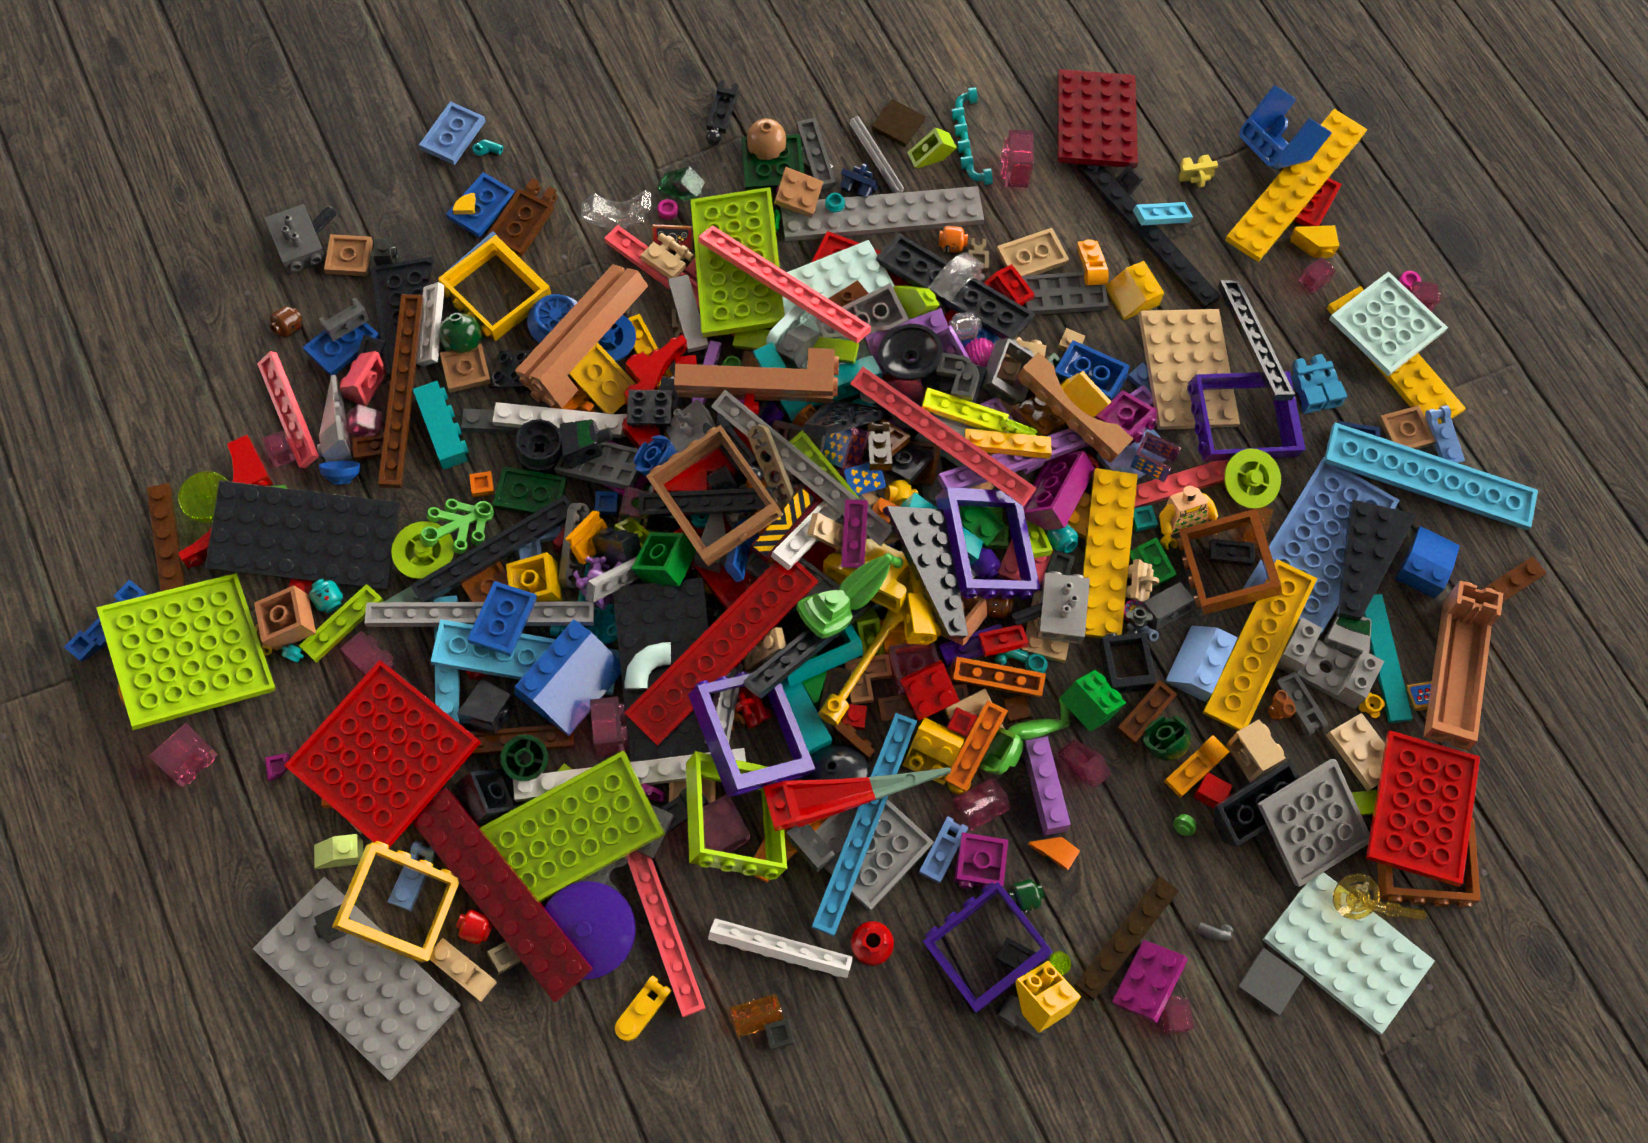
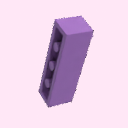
(1045, 786)

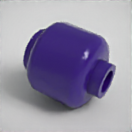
(987, 565)

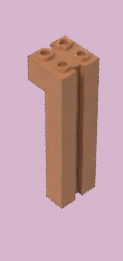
(576, 334)
(769, 384)
(1461, 664)

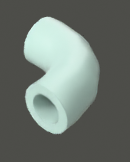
(644, 663)

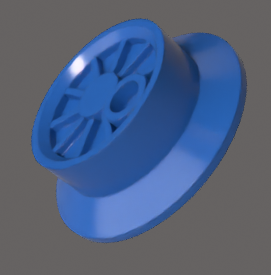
(547, 314)
(619, 339)

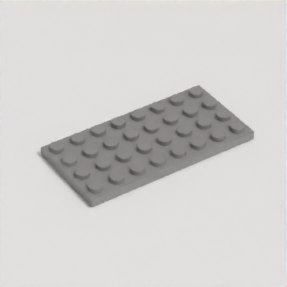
(361, 989)

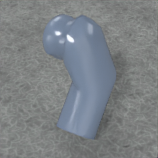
(1152, 635)

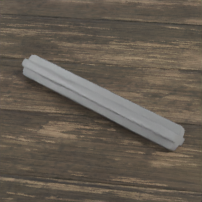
(876, 155)

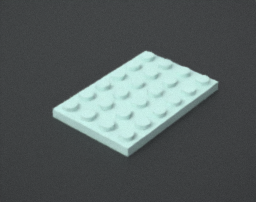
(1354, 961)

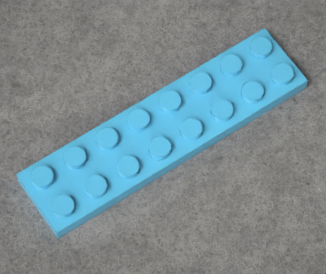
(455, 652)

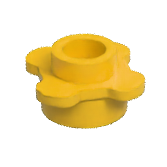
(1376, 701)

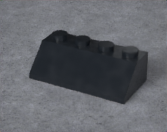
(1239, 815)

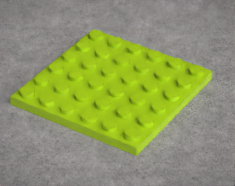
(185, 650)

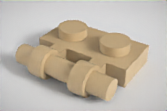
(664, 261)

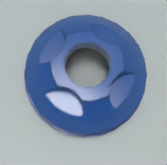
(339, 471)

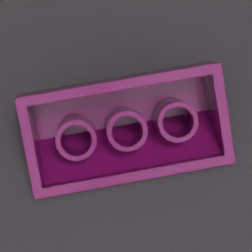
(1058, 490)

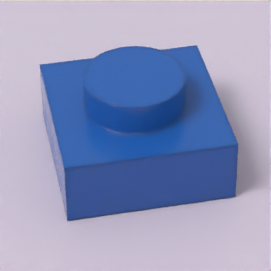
(606, 502)

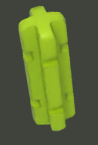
(1015, 427)

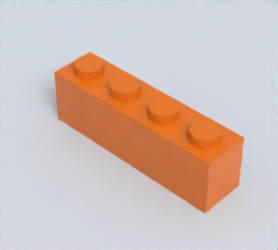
(997, 677)

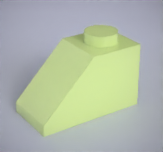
(338, 851)

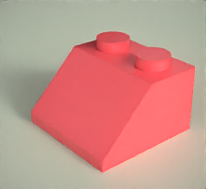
(363, 378)

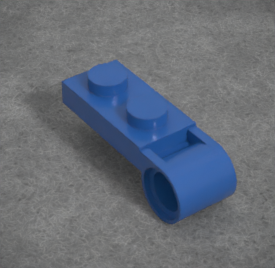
(738, 557)

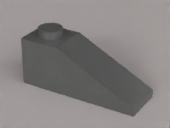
(713, 531)

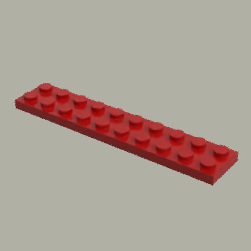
(720, 648)

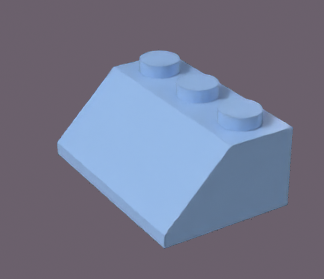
(1201, 661)

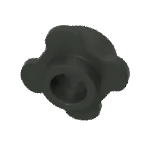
(1139, 617)

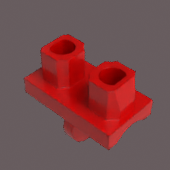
(752, 708)

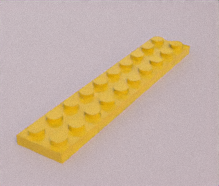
(1294, 189)

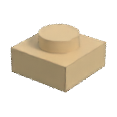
(1067, 338)

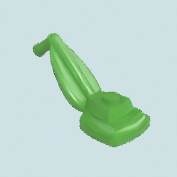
(831, 610)
(1009, 743)

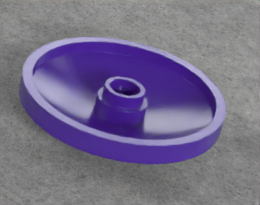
(596, 923)

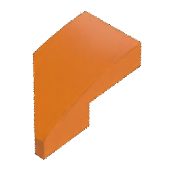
(1057, 850)

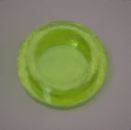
(1060, 962)

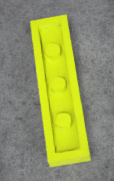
(963, 411)

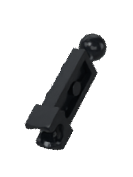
(721, 112)
(743, 449)

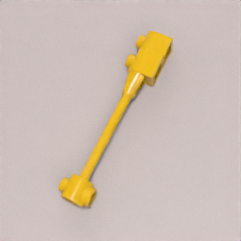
(918, 611)
(835, 705)

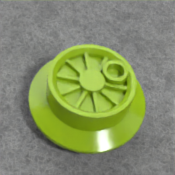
(1252, 478)
(416, 559)

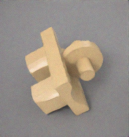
(1142, 581)

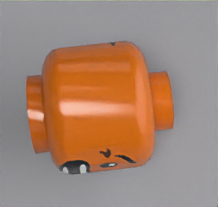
(952, 239)

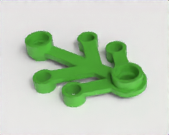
(458, 522)

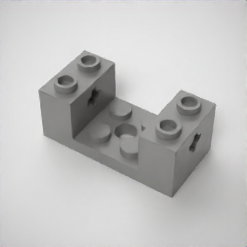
(1348, 677)

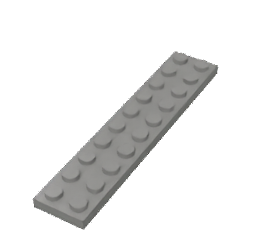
(888, 214)

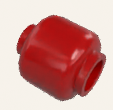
(474, 927)

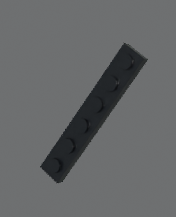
(704, 502)

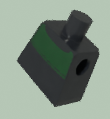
(582, 441)

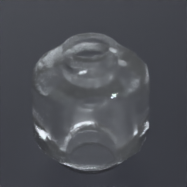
(965, 325)

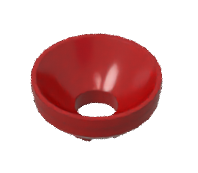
(869, 955)

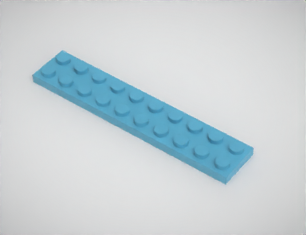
(1431, 476)

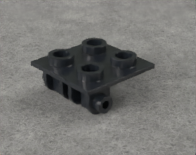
(504, 370)
(649, 408)

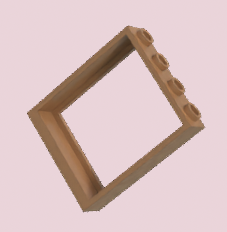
(681, 461)

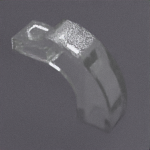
(612, 213)
(956, 274)

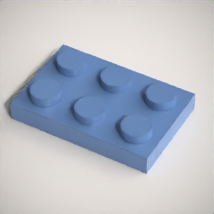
(452, 133)

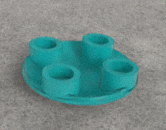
(604, 624)

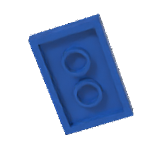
(489, 204)
(337, 354)
(502, 618)

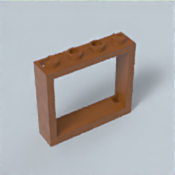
(1239, 597)
(1439, 898)

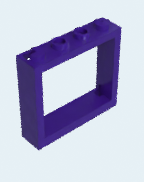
(955, 919)

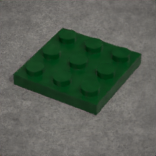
(768, 173)

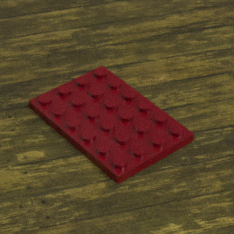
(1096, 118)

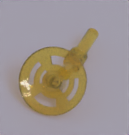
(1362, 900)

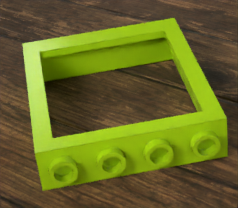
(702, 766)

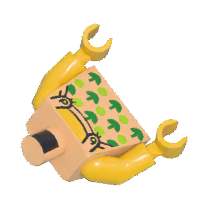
(1183, 511)

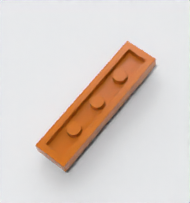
(976, 746)

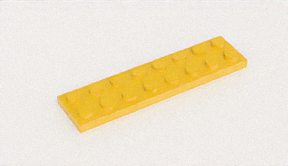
(1415, 378)
(1108, 549)
(1259, 649)

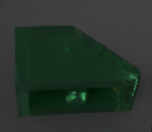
(681, 183)

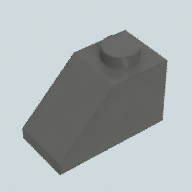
(795, 345)

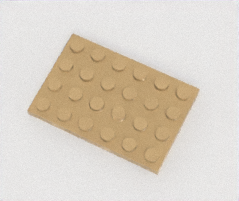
(1177, 349)

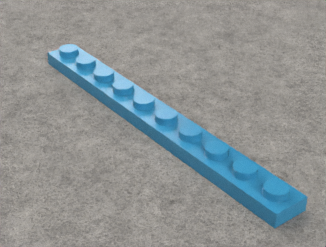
(862, 830)

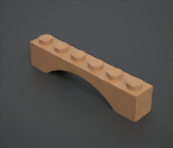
(1104, 437)

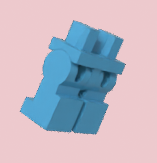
(1317, 384)

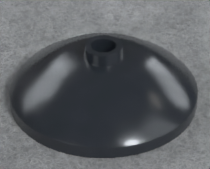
(907, 343)
(846, 758)

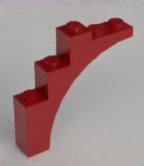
(647, 375)
(248, 470)
(695, 477)

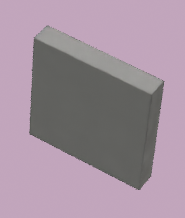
(1270, 982)

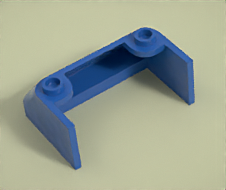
(1267, 124)

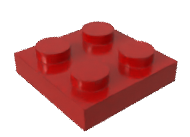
(929, 690)

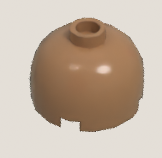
(766, 139)

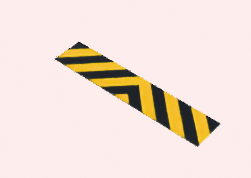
(782, 524)

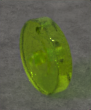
(199, 495)

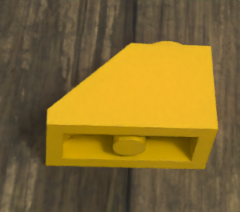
(1316, 240)

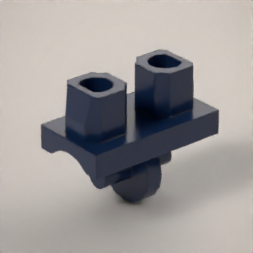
(850, 178)

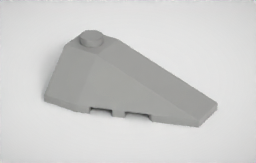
(878, 309)
(333, 435)

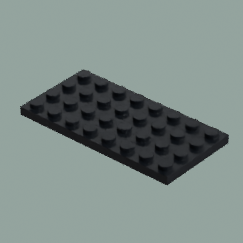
(302, 535)
(651, 616)

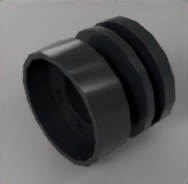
(538, 446)

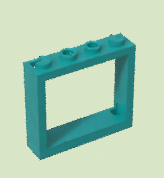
(830, 659)

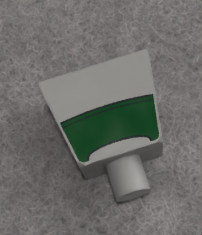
(1349, 635)

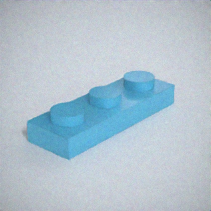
(1162, 213)

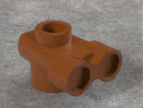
(1281, 706)

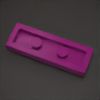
(854, 533)

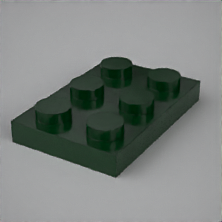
(527, 490)

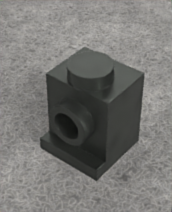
(385, 252)

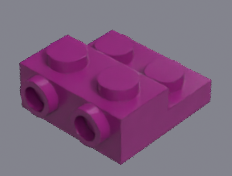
(1130, 414)
(980, 860)

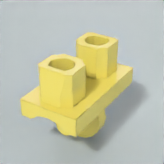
(1199, 172)

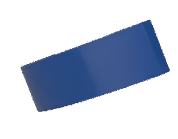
(93, 639)

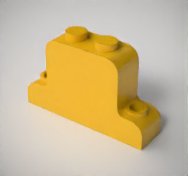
(892, 592)

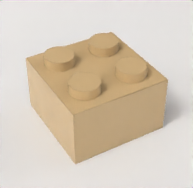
(1255, 750)

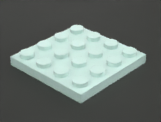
(1388, 323)

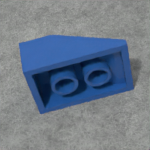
(1102, 369)
(1428, 562)

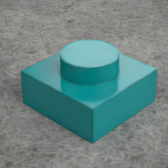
(1144, 518)

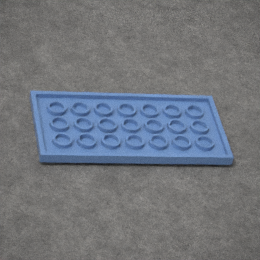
(1316, 535)

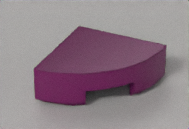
(275, 765)
(653, 793)

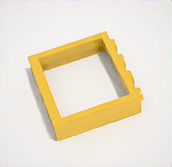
(477, 259)
(379, 938)

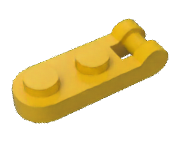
(641, 1010)

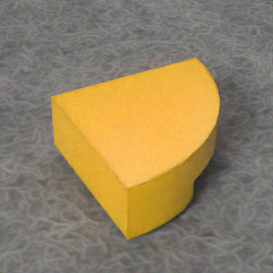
(465, 204)

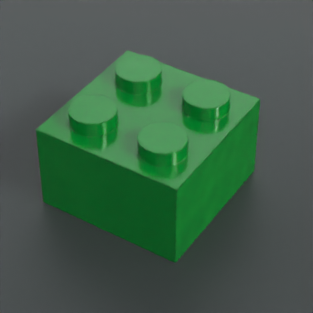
(664, 558)
(1092, 700)

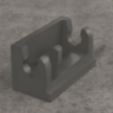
(345, 320)
(1169, 605)
(810, 846)

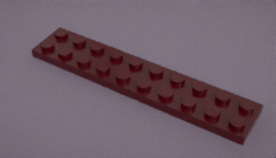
(502, 895)

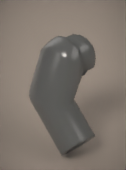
(1211, 932)

